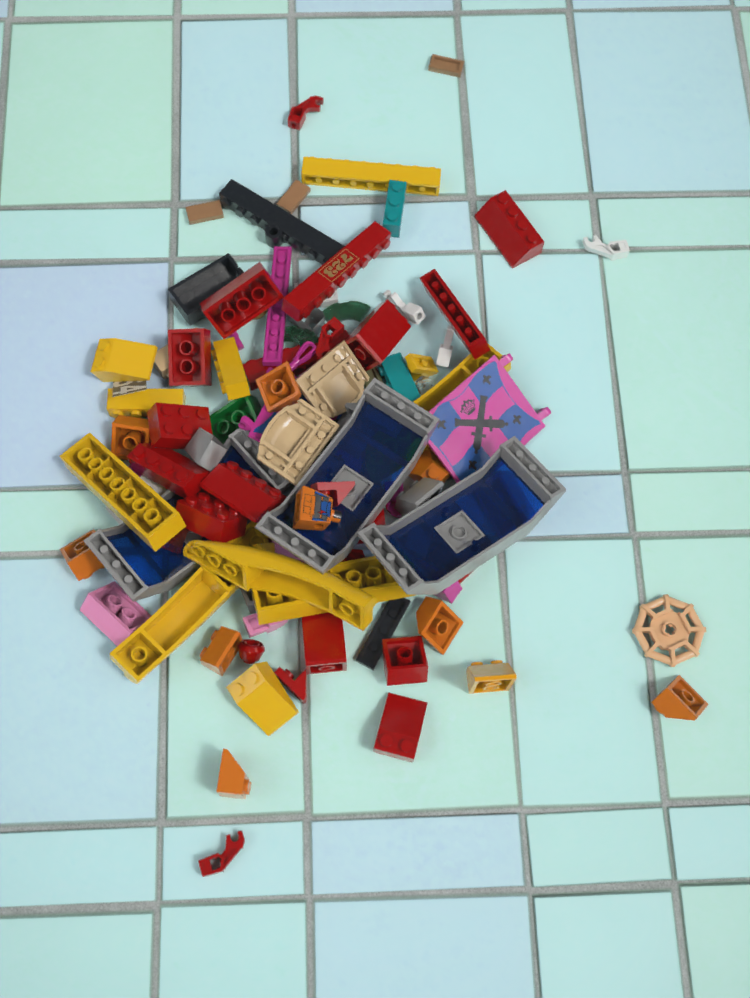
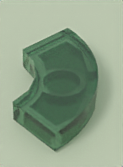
(347, 311)
(299, 335)

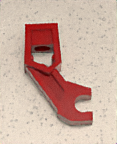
(298, 114)
(324, 339)
(227, 856)

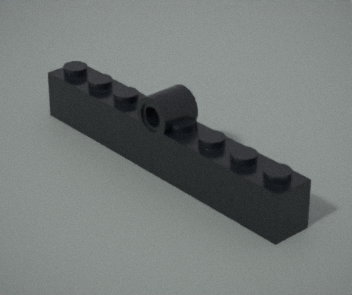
(278, 224)

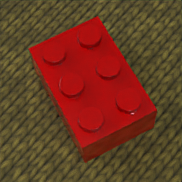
(176, 424)
(211, 518)

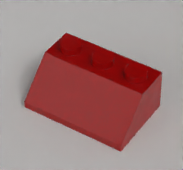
(189, 357)

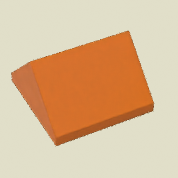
(279, 388)

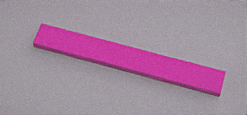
(275, 316)

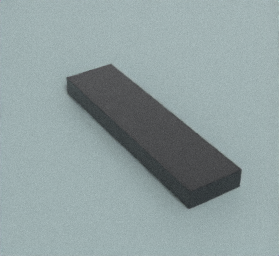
(383, 629)

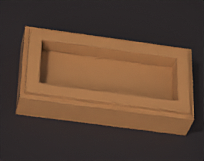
(446, 65)
(293, 196)
(204, 212)

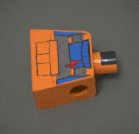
(314, 510)

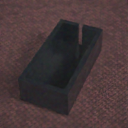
(201, 285)

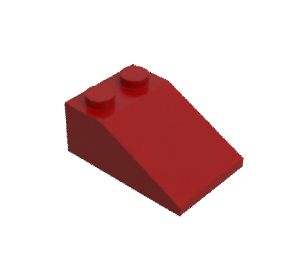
(400, 727)

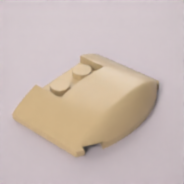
(333, 381)
(295, 440)

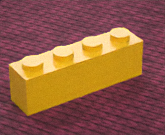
(230, 369)
(140, 402)

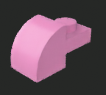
(253, 627)

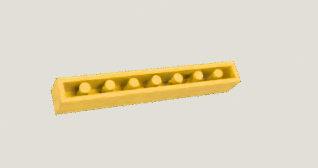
(369, 175)

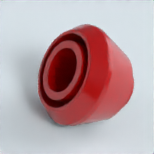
(250, 650)

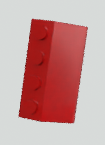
(509, 229)
(241, 300)
(167, 469)
(242, 490)

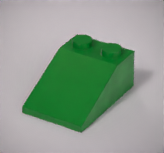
(228, 417)

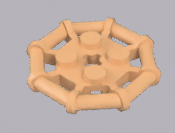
(664, 640)

